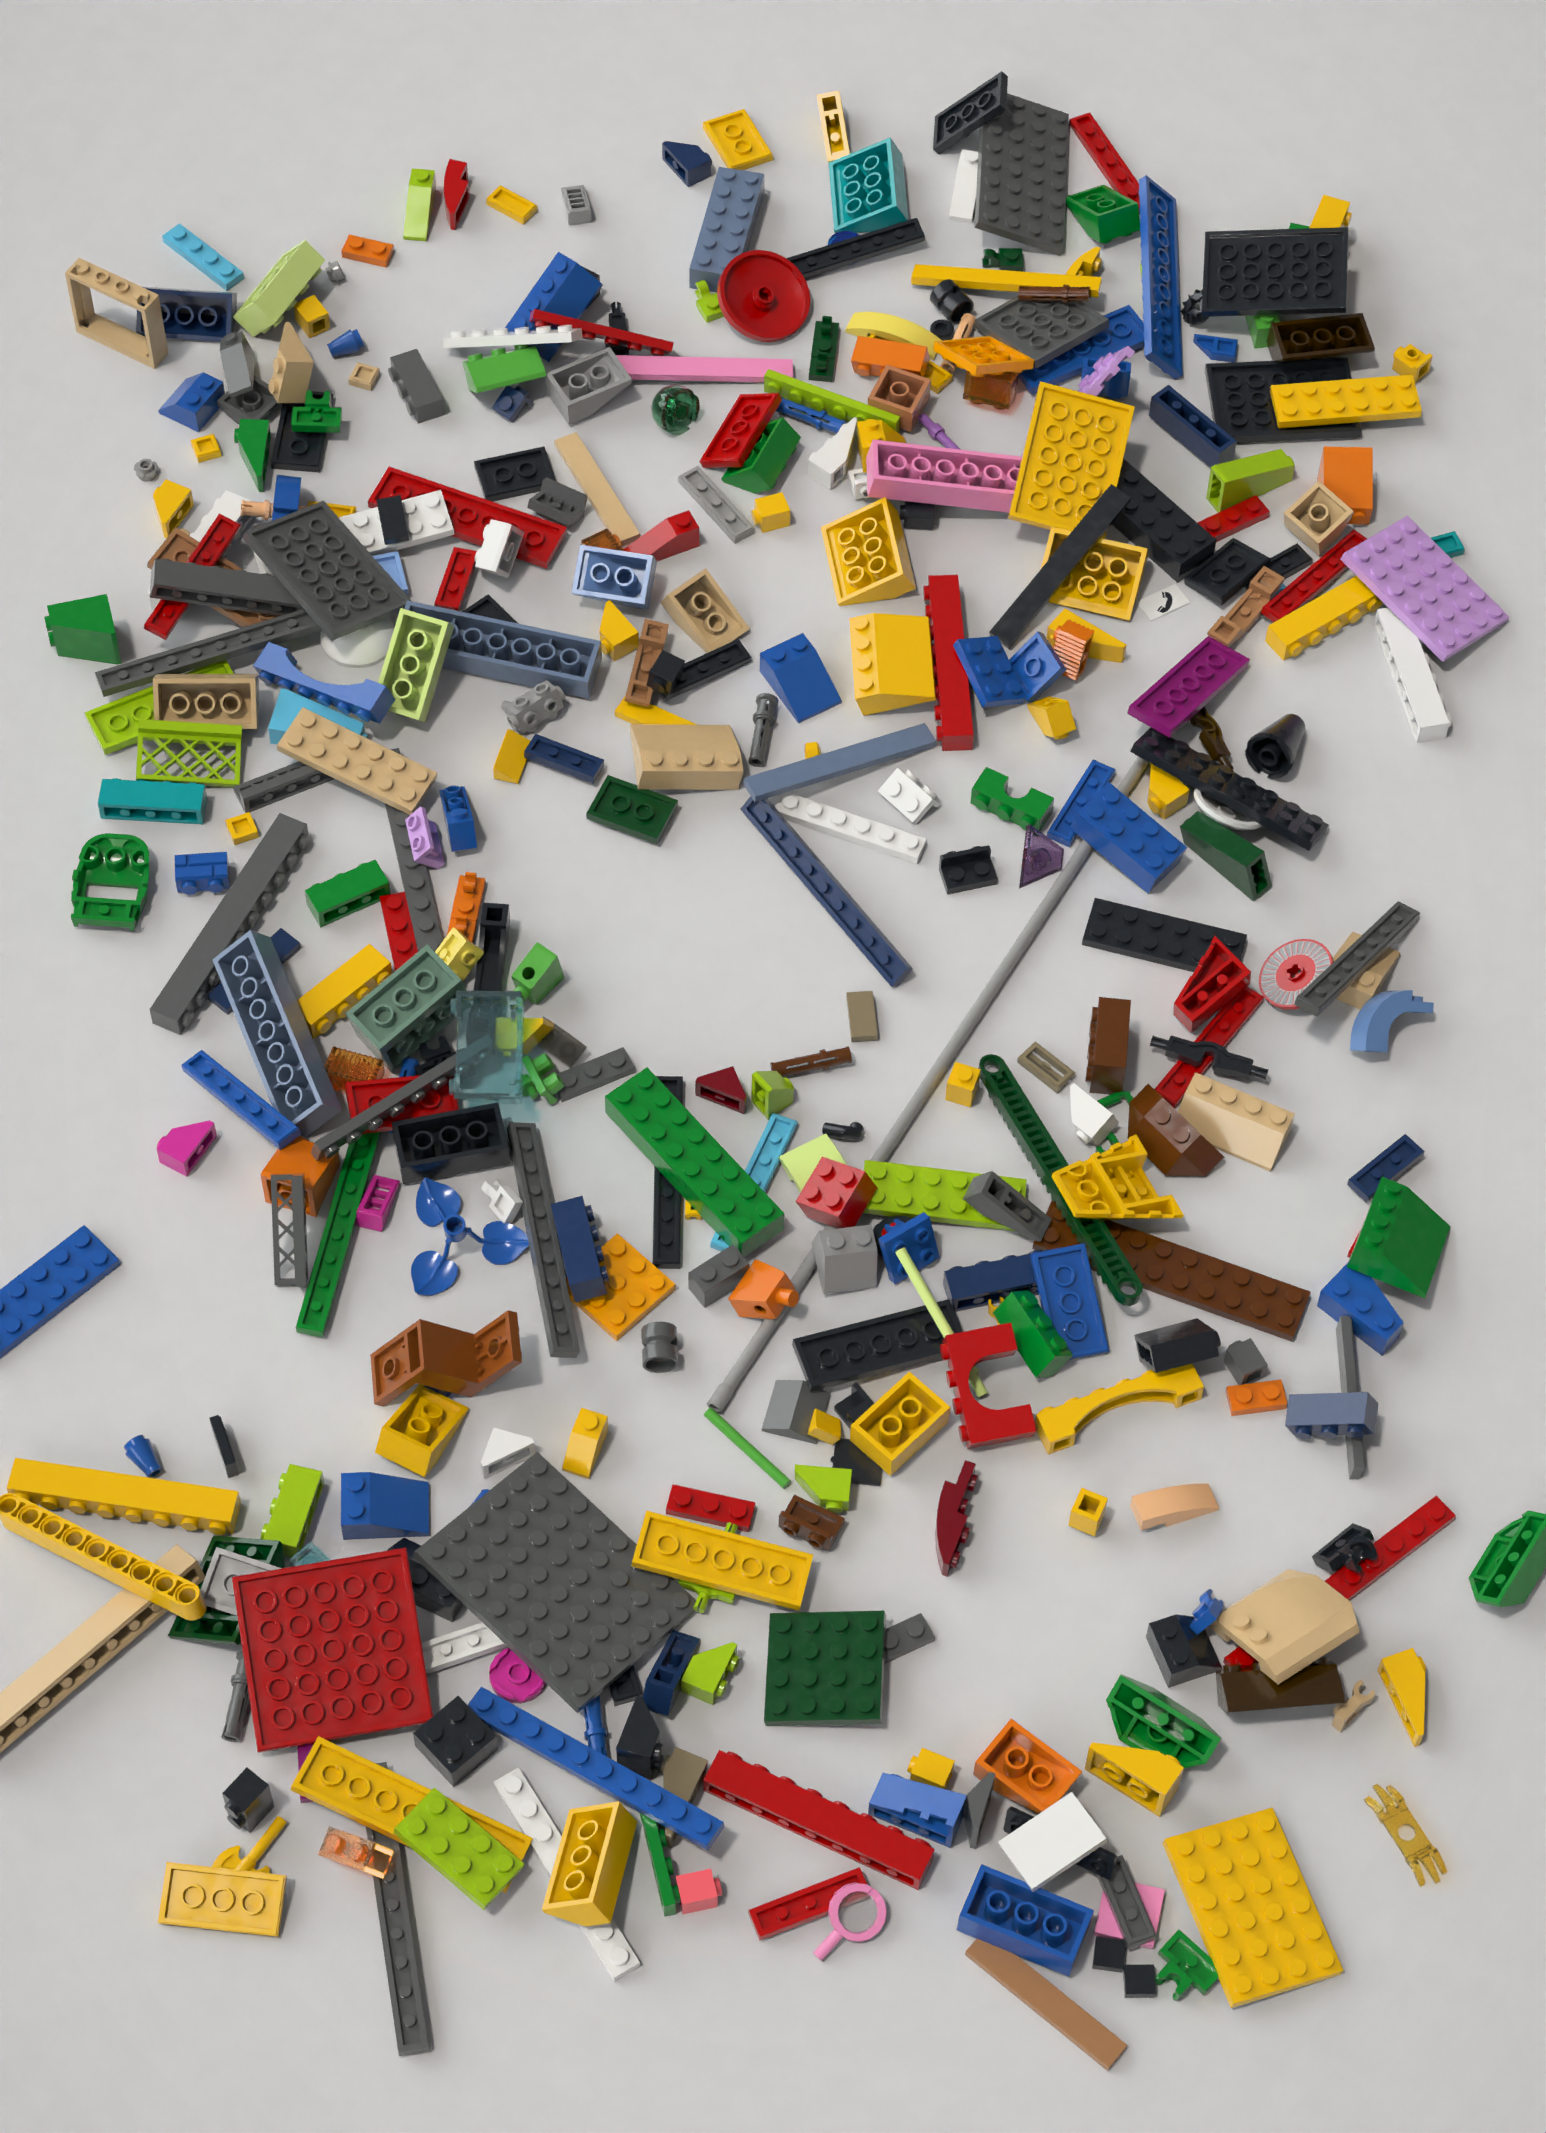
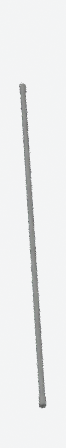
(726, 1388)

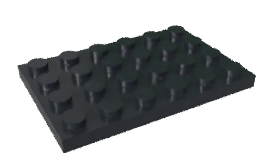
(1275, 272)
(1244, 404)

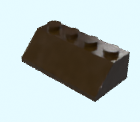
(1319, 337)
(1252, 1689)

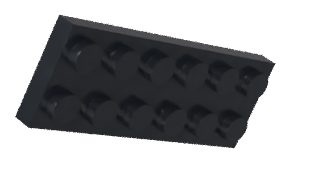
(1154, 935)
(872, 1346)

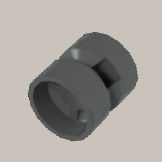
(660, 1347)

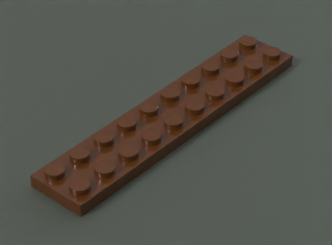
(1197, 1278)

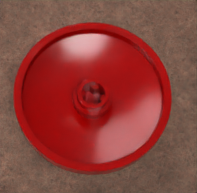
(763, 296)

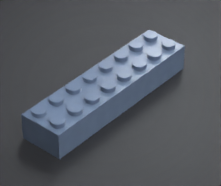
(517, 651)
(276, 1032)

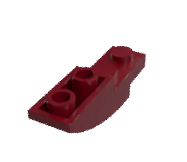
(951, 1518)

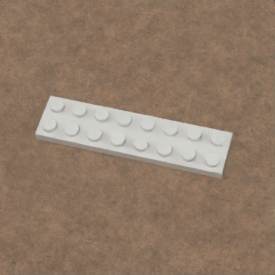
(425, 521)

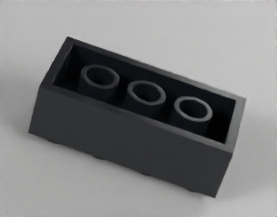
(450, 1143)

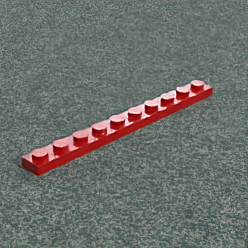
(1390, 1550)

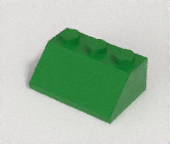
(766, 458)

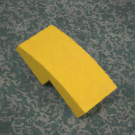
(1086, 263)

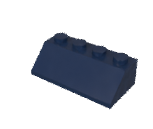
(194, 313)

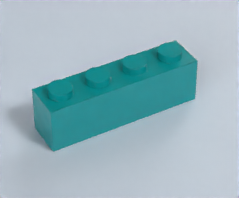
(152, 801)

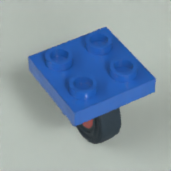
(905, 1232)

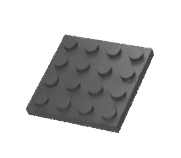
(1042, 327)

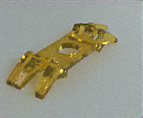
(1414, 1849)

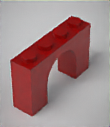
(980, 1424)

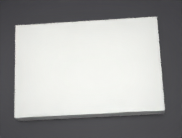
(1052, 1842)

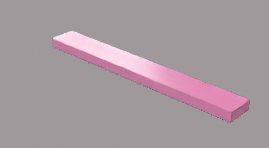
(703, 368)

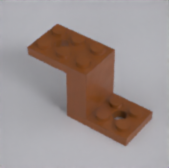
(445, 1358)

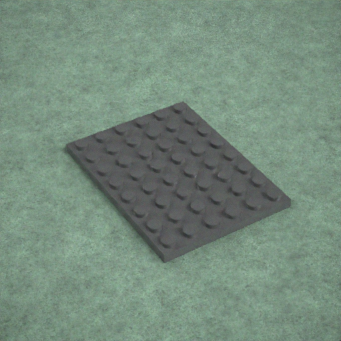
(555, 1581)

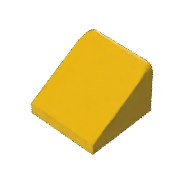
(825, 1427)

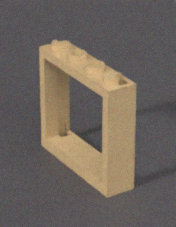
(148, 349)

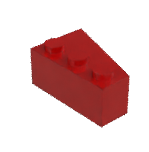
(1211, 986)

